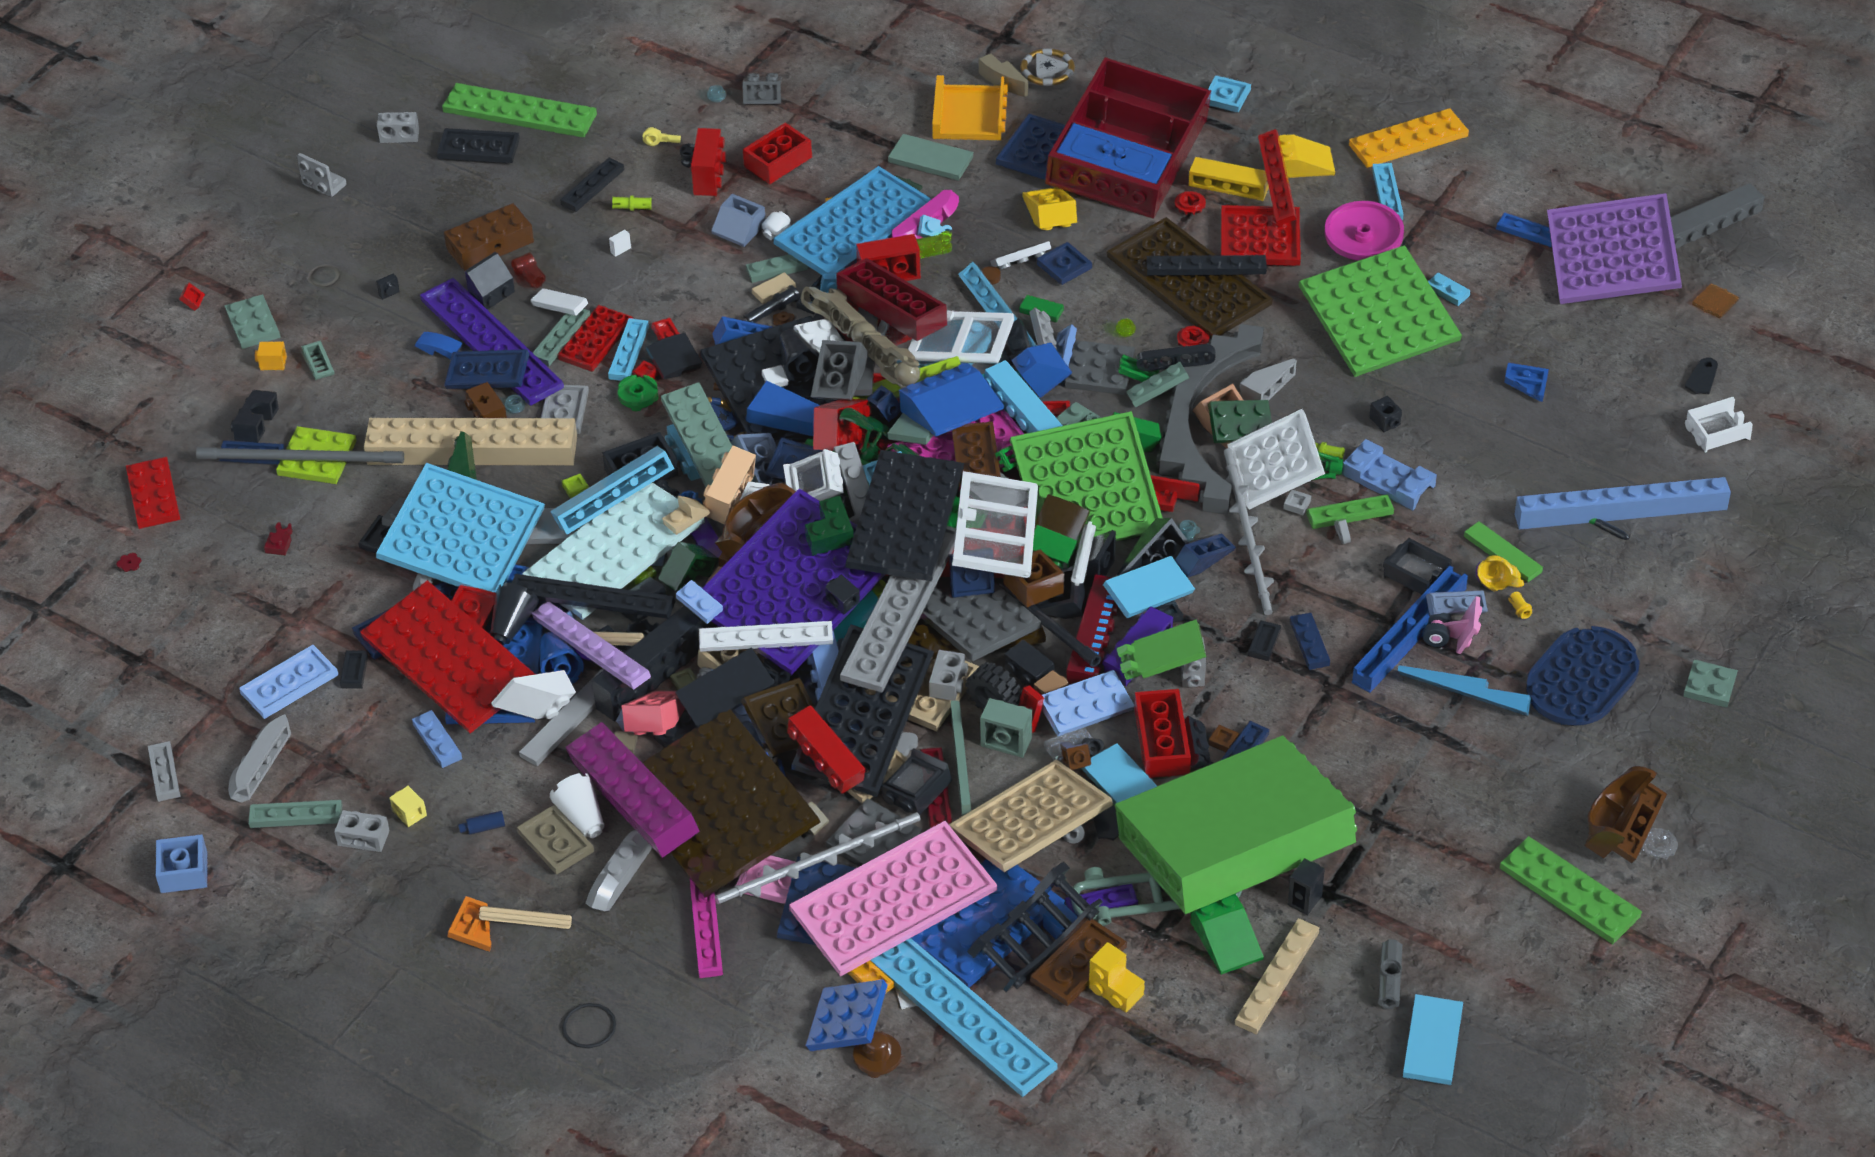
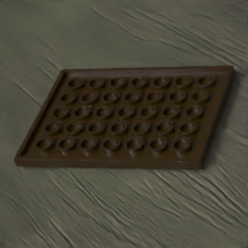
(735, 798)

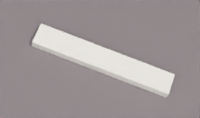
(765, 636)

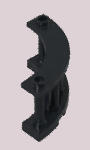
(1021, 915)

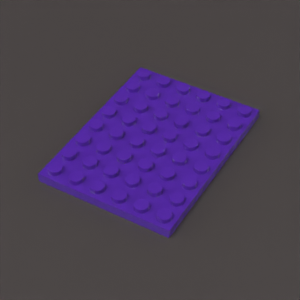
(781, 581)

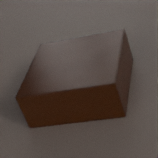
(1222, 738)

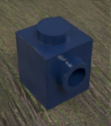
(884, 403)

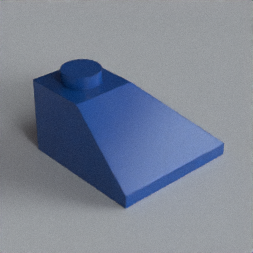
(1042, 367)

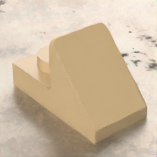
(687, 514)

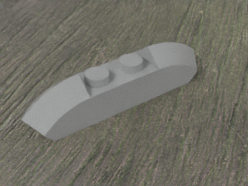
(259, 759)
(618, 871)

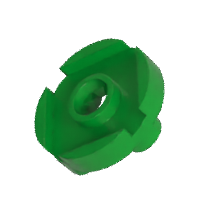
(639, 400)

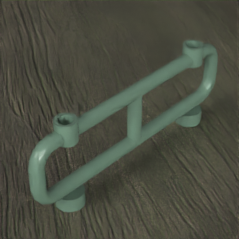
(1095, 879)

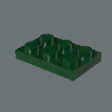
(1237, 418)

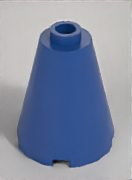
(559, 656)

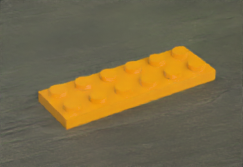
(1408, 137)

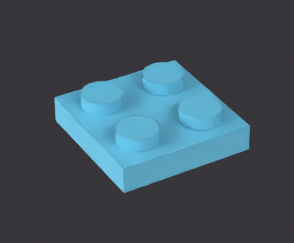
(1228, 93)

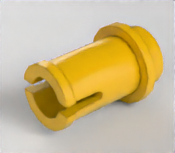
(1522, 608)

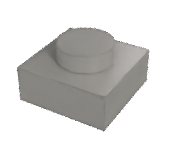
(1297, 502)

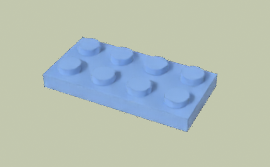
(288, 681)
(1086, 703)

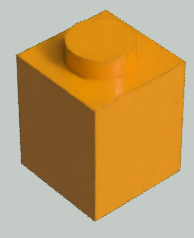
(271, 355)

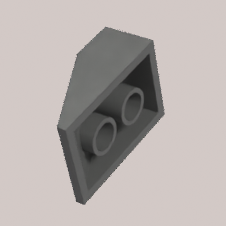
(839, 369)

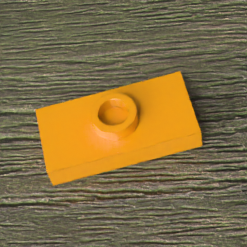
(870, 972)

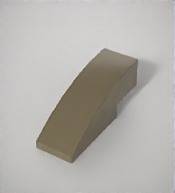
(993, 70)

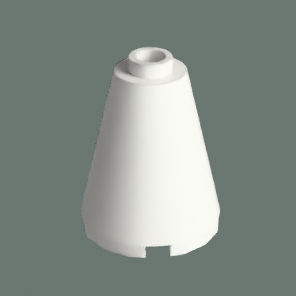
(579, 804)

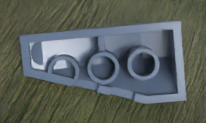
(763, 447)

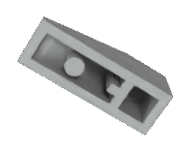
(1267, 381)

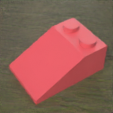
(652, 713)

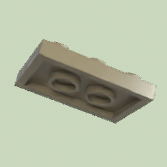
(555, 839)

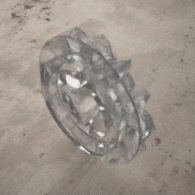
(1657, 836)

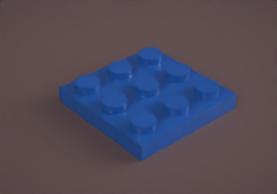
(846, 1015)

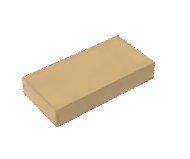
(766, 290)

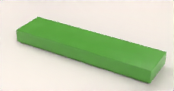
(1350, 510)
(1496, 545)

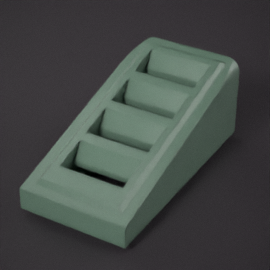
(315, 348)

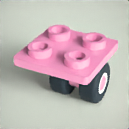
(1441, 627)

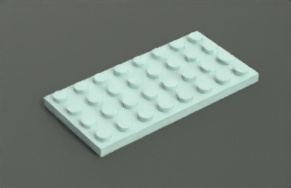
(615, 544)

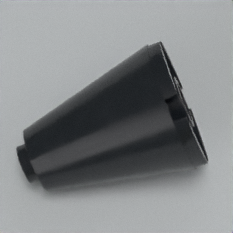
(798, 356)
(511, 611)

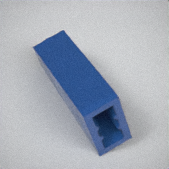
(782, 410)

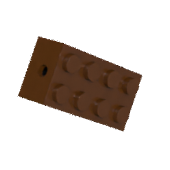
(493, 232)

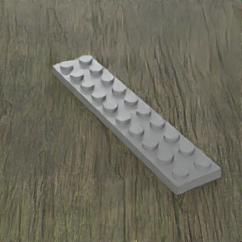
(892, 625)

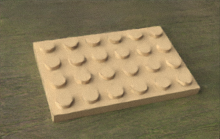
(1030, 815)

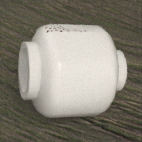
(775, 224)

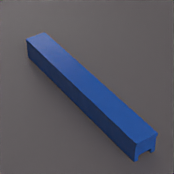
(1403, 634)

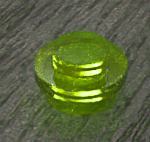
(1125, 328)

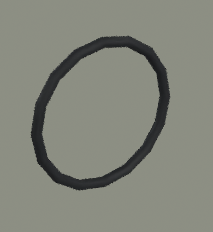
(583, 1006)

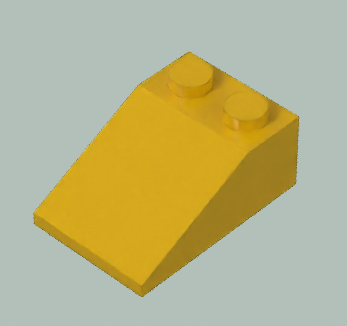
(1306, 157)
(1051, 208)

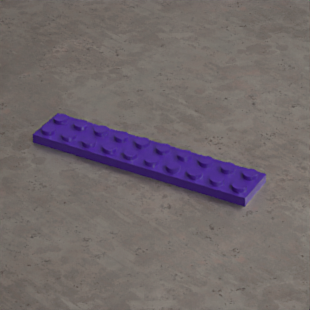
(486, 333)

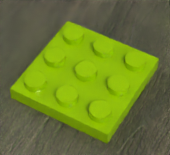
(316, 439)

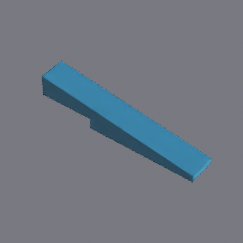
(1471, 687)

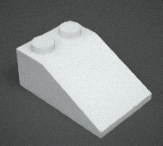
(536, 695)

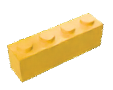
(1228, 178)

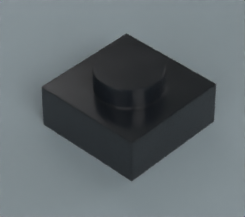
(387, 286)

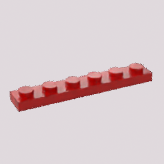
(1277, 177)

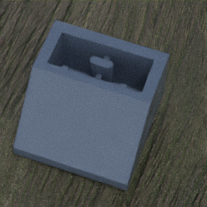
(739, 220)

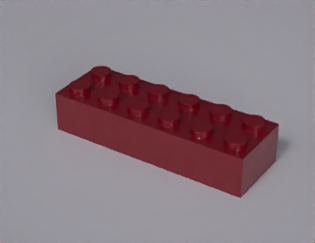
(892, 299)

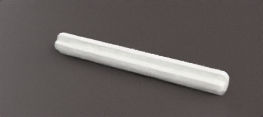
(1083, 553)

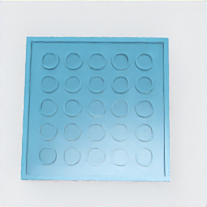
(460, 530)

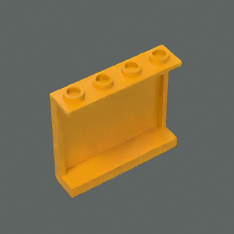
(969, 111)

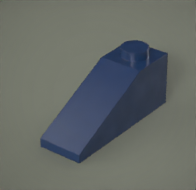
(1202, 554)

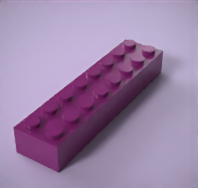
(632, 789)

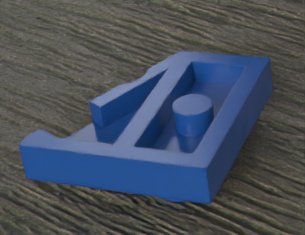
(1527, 379)

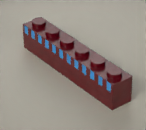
(1093, 630)

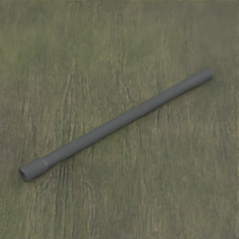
(310, 455)

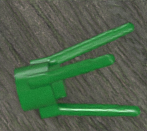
(1333, 466)

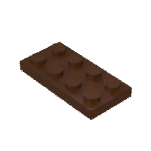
(976, 448)
(1067, 970)

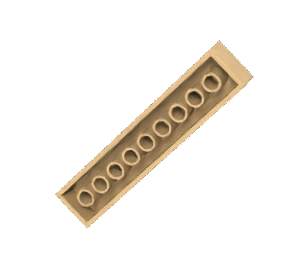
(493, 440)

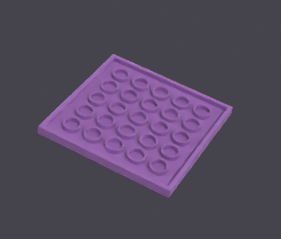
(1614, 248)

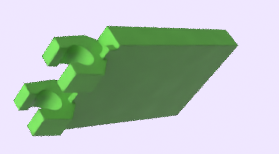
(1162, 651)

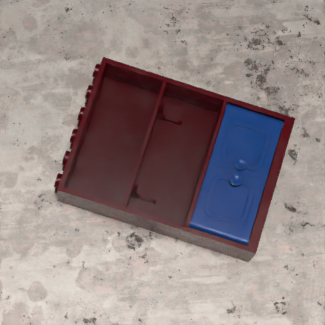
(1128, 137)

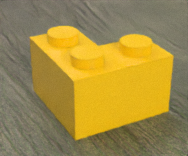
(1112, 980)

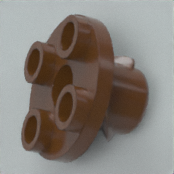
(878, 1056)

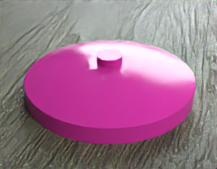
(1363, 229)

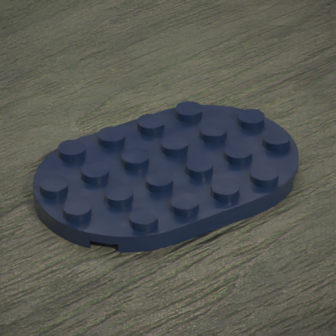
(1582, 675)

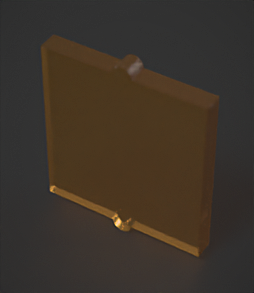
(1715, 301)

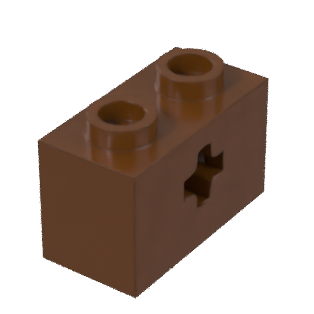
(484, 402)

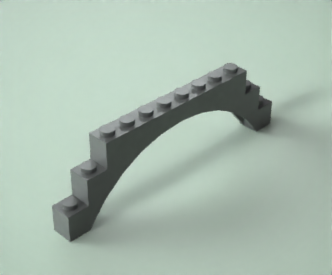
(1179, 452)

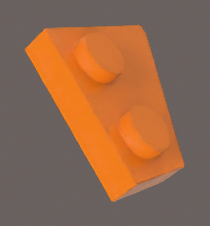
(468, 926)

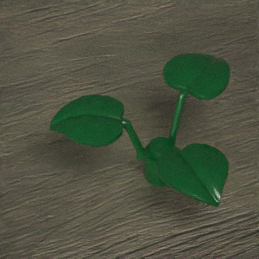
(871, 451)

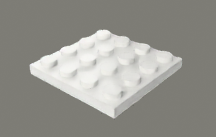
(1276, 458)

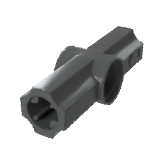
(1390, 974)

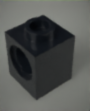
(1385, 413)
(842, 594)

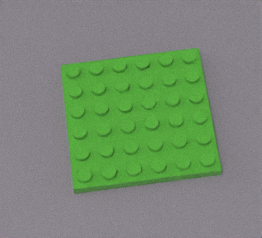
(1379, 310)
(1095, 467)

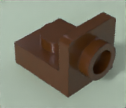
(1075, 756)

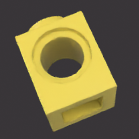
(408, 806)

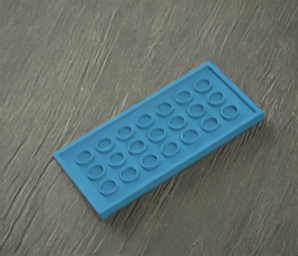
(856, 215)

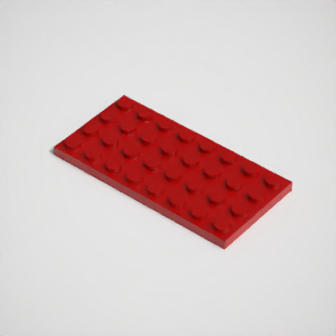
(445, 654)

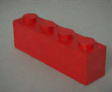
(825, 749)

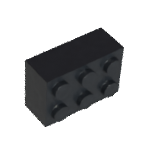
(624, 454)

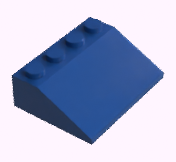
(949, 399)

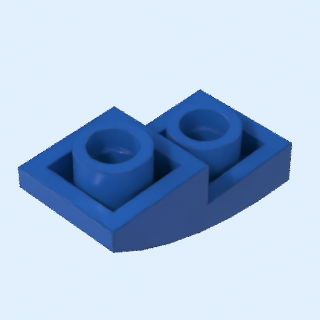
(437, 342)

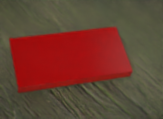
(594, 338)

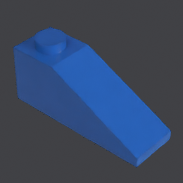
(731, 329)

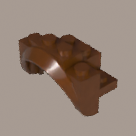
(750, 515)
(1617, 822)

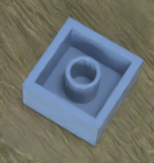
(181, 863)

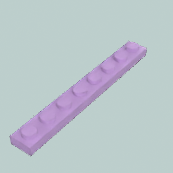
(591, 645)

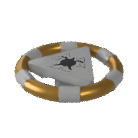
(1047, 67)

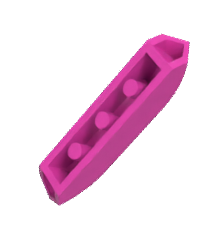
(939, 207)

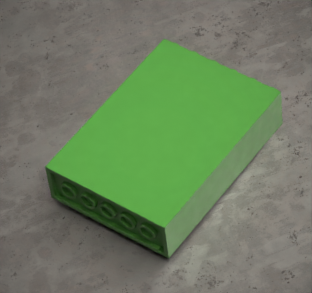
(1235, 823)

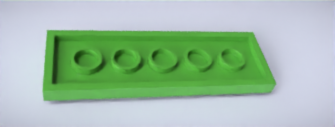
(1570, 890)

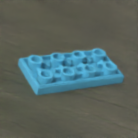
(1148, 586)
(1117, 774)
(1433, 1039)

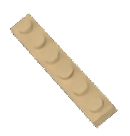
(1277, 976)

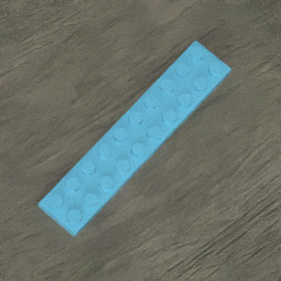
(966, 1016)

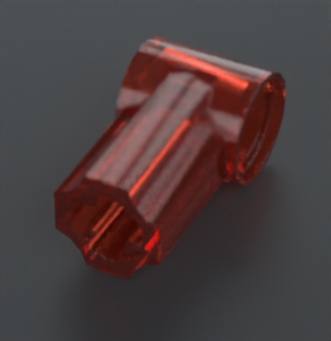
(527, 267)

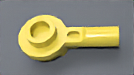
(653, 137)

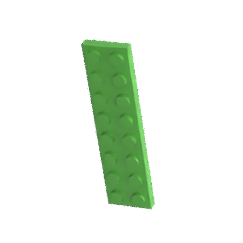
(519, 110)

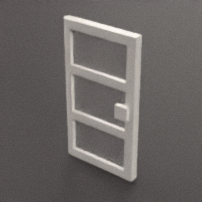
(969, 335)
(995, 524)

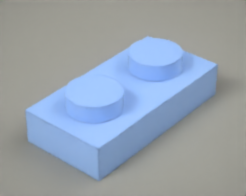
(699, 601)

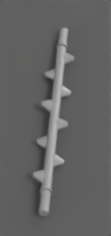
(1248, 538)
(807, 860)

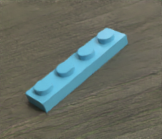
(1387, 187)
(628, 349)

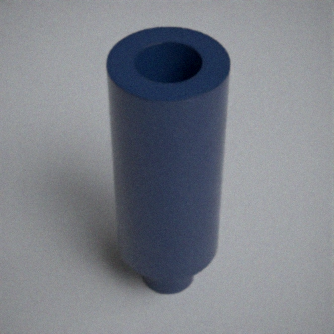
(483, 823)

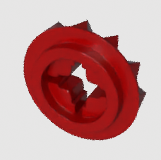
(1196, 199)
(1194, 332)

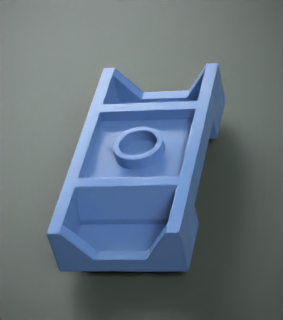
(1387, 476)

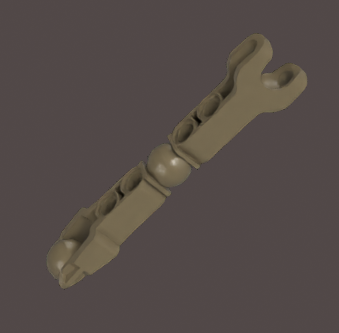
(850, 322)

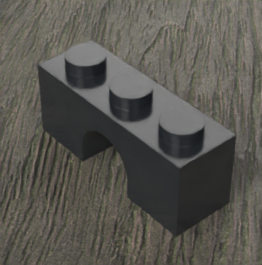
(249, 422)

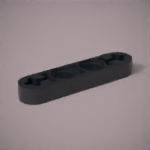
(1175, 355)

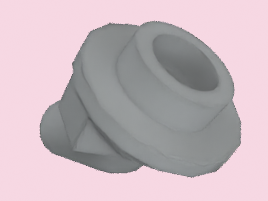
(1075, 835)

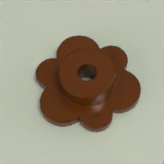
(782, 318)

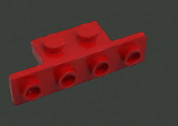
(1168, 491)

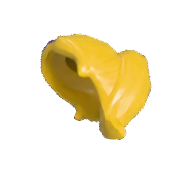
(1498, 574)

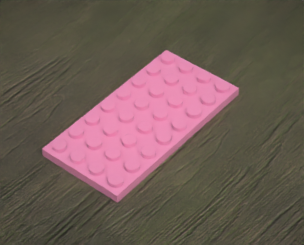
(892, 898)

